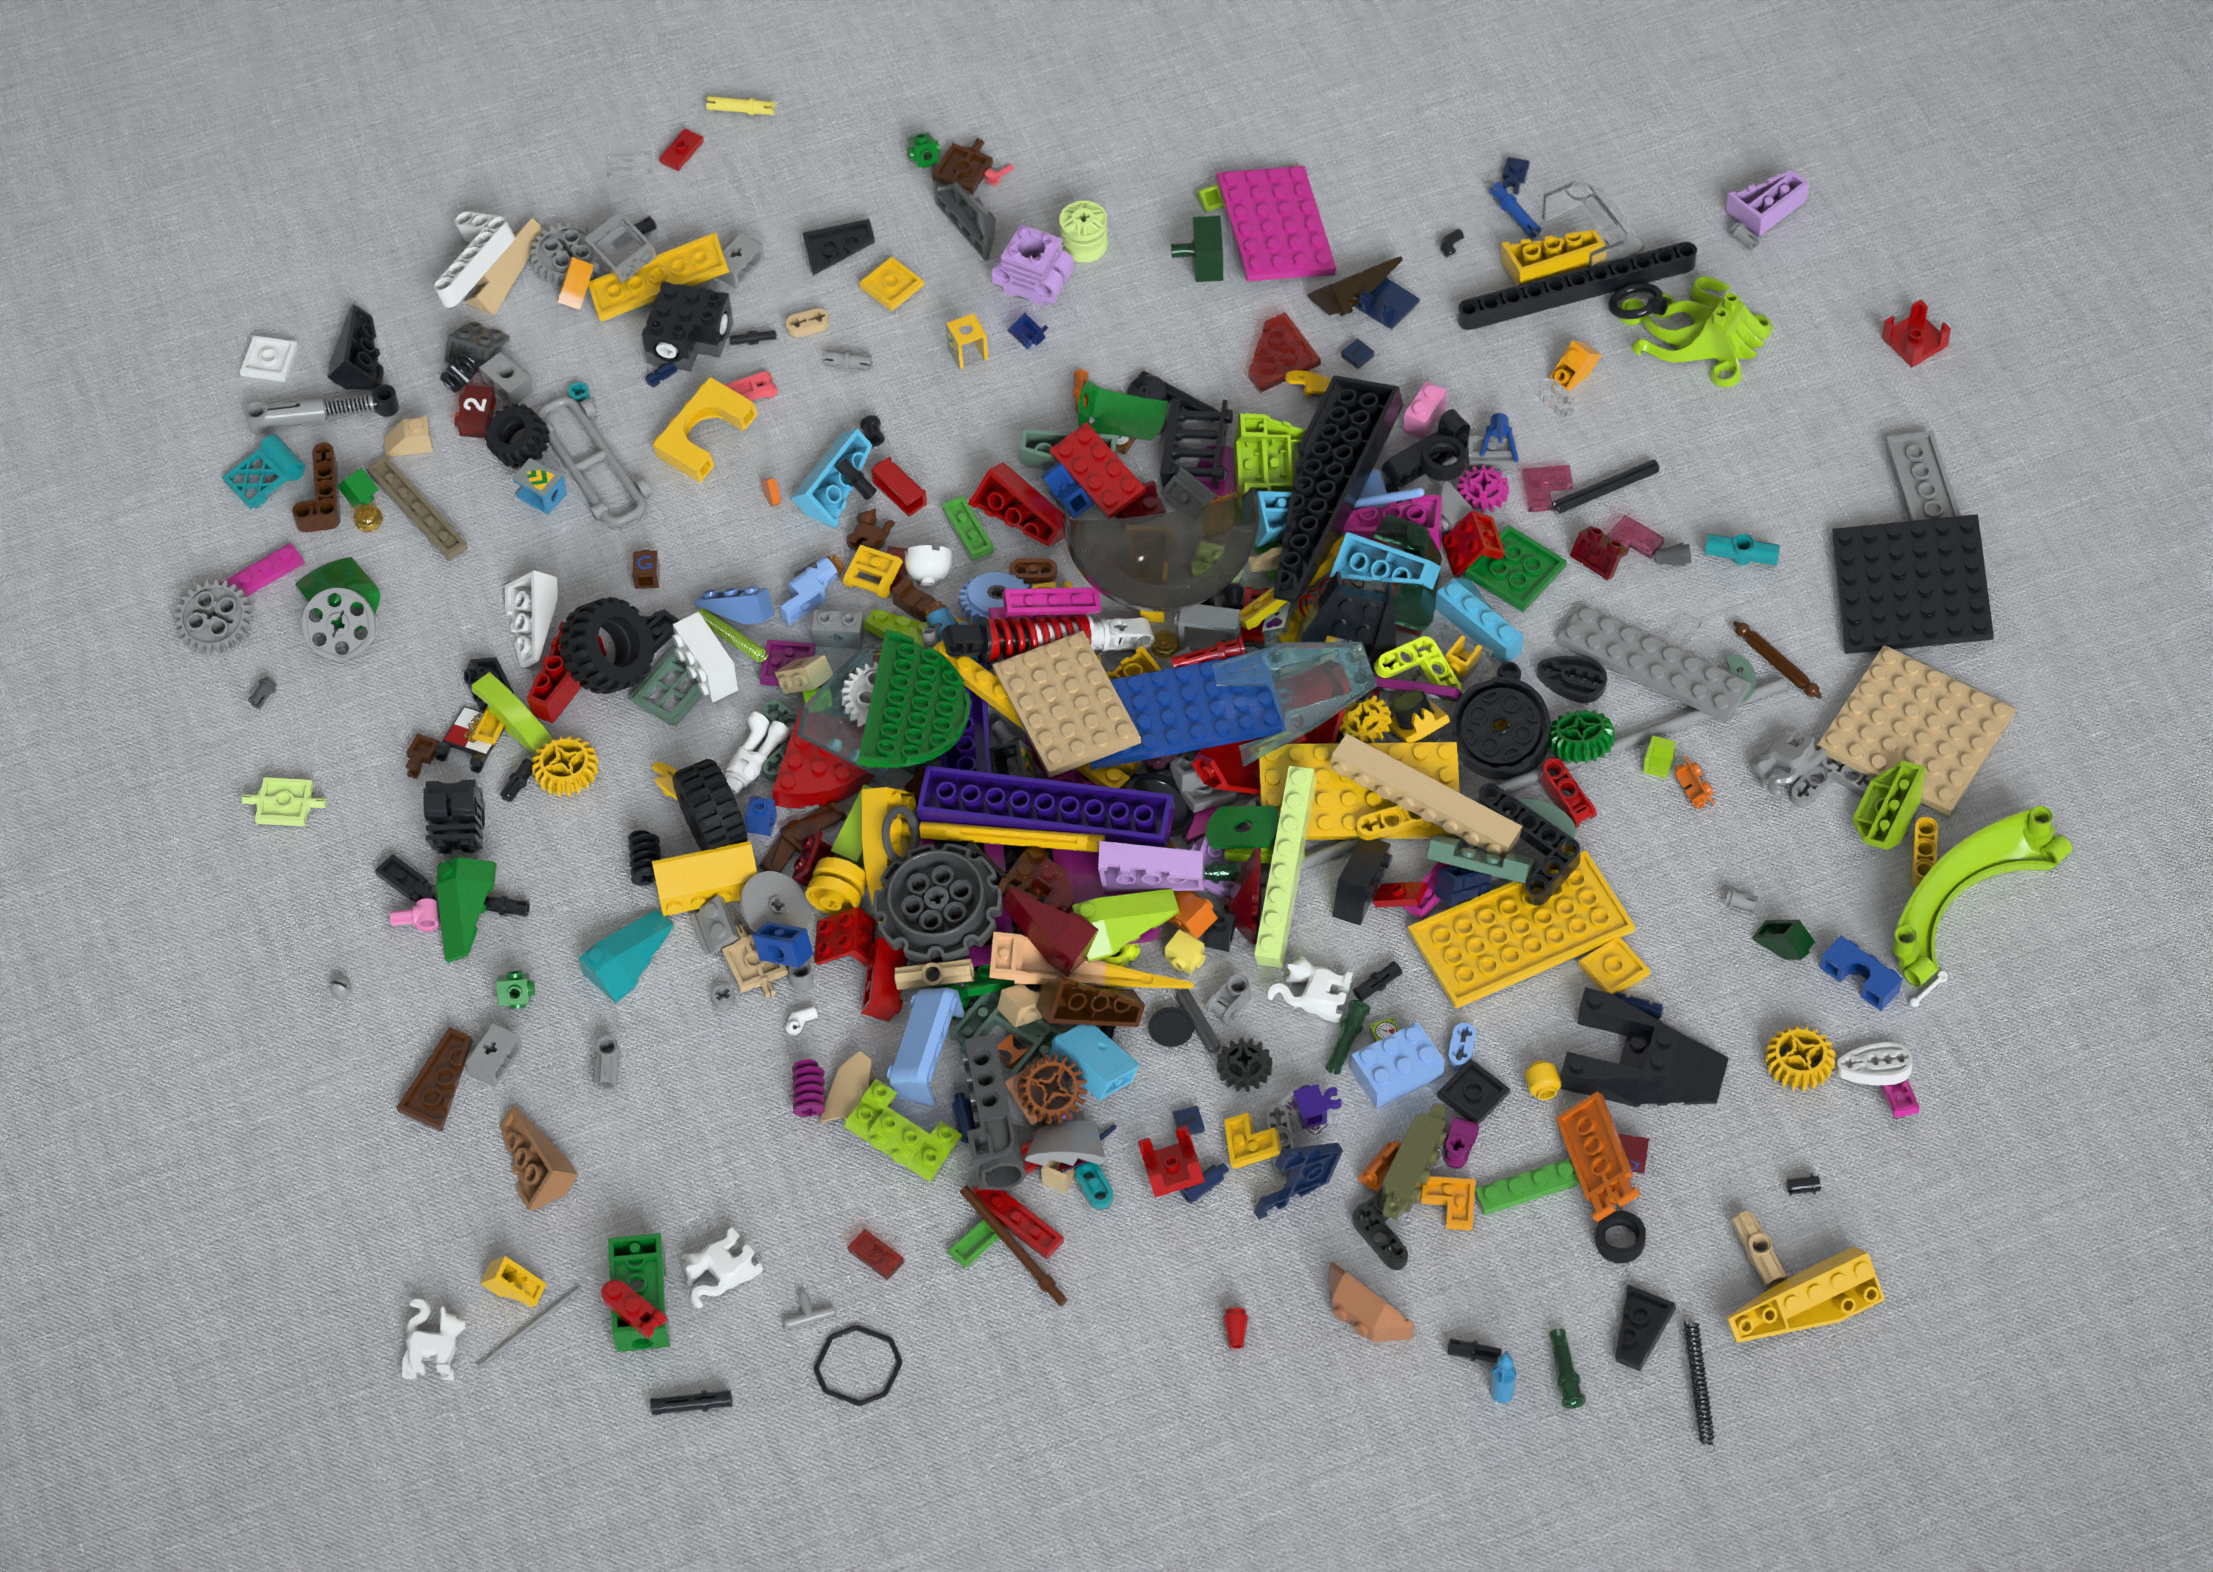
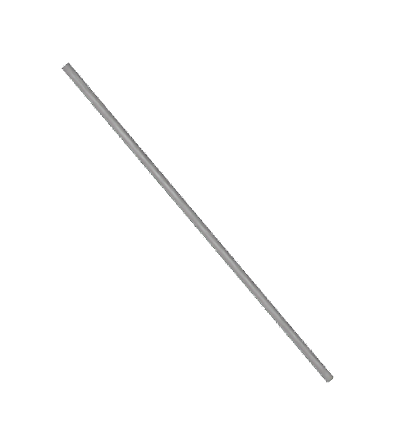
(1533, 776)

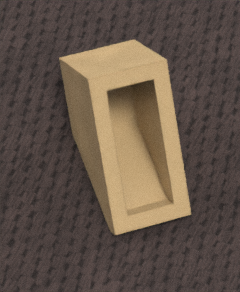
(409, 438)

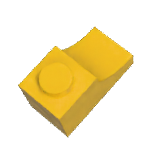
(512, 1281)

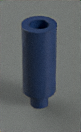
(963, 1115)
(1212, 1177)

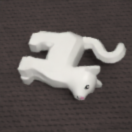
(1317, 994)
(726, 1268)
(431, 1346)

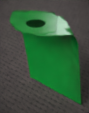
(1134, 415)
(340, 574)

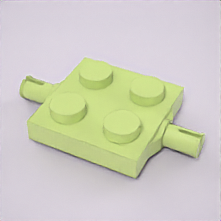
(284, 801)

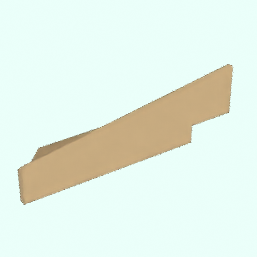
(502, 274)

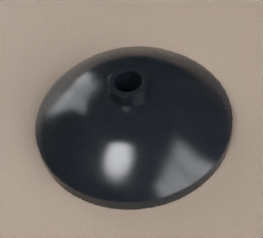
(1163, 784)

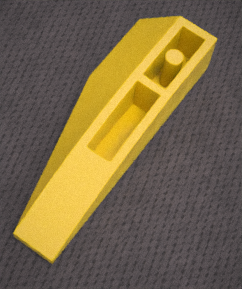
(875, 805)
(1811, 1298)

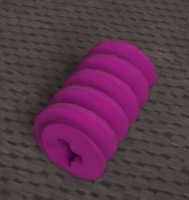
(808, 1088)

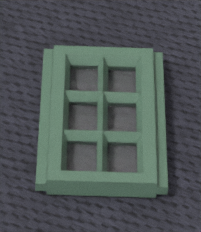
(668, 690)

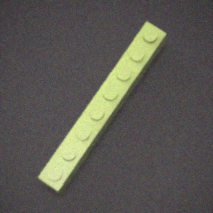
(1285, 867)

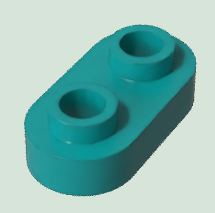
(1094, 1187)

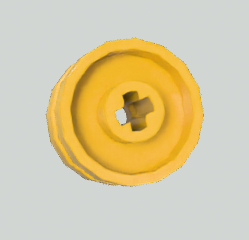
(836, 886)

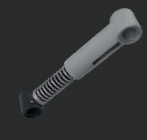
(262, 416)

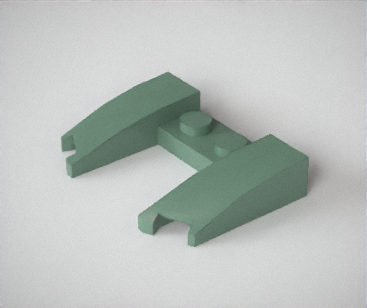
(1451, 851)
(985, 1016)

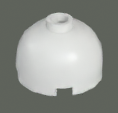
(928, 564)

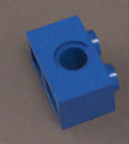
(782, 944)

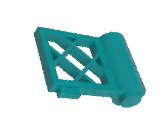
(281, 463)

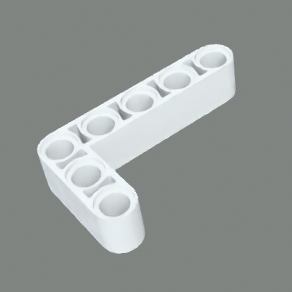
(488, 240)

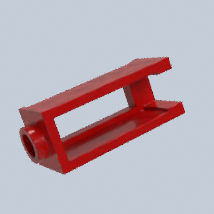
(898, 487)

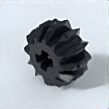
(459, 372)

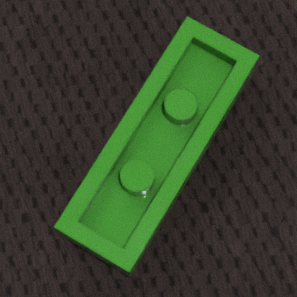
(967, 528)

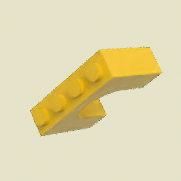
(710, 401)

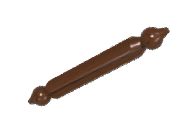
(1777, 659)

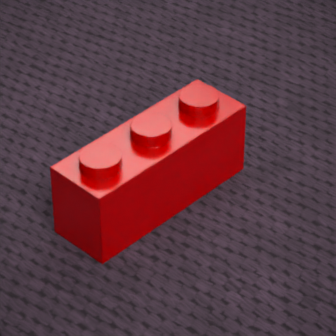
(880, 991)

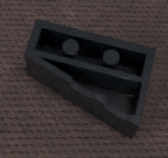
(1360, 880)

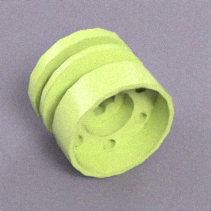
(1084, 231)

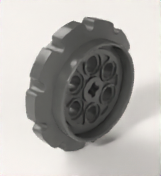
(926, 869)

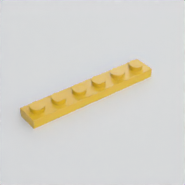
(1266, 604)

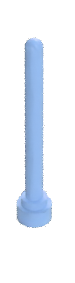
(1389, 497)

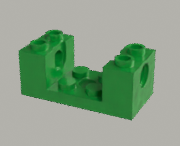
(642, 1260)

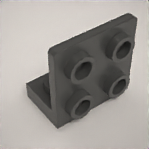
(475, 342)

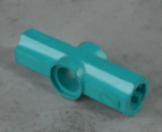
(1742, 549)

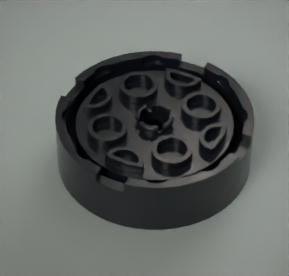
(1505, 752)

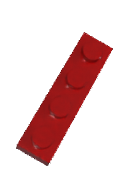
(1021, 1221)

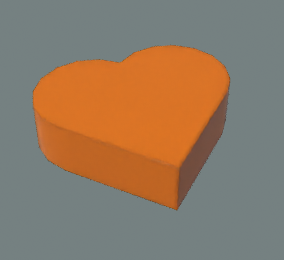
(771, 491)

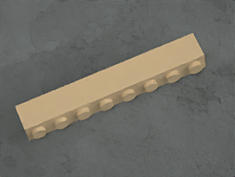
(1425, 797)

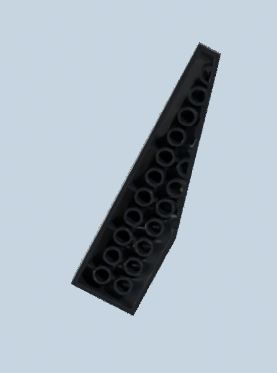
(1331, 474)

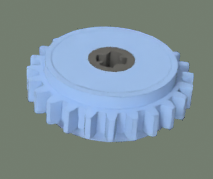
(986, 592)

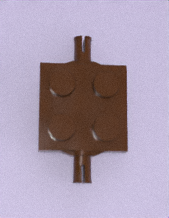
(963, 166)

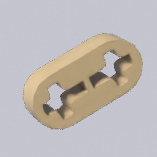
(807, 322)

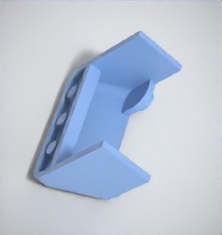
(923, 1043)

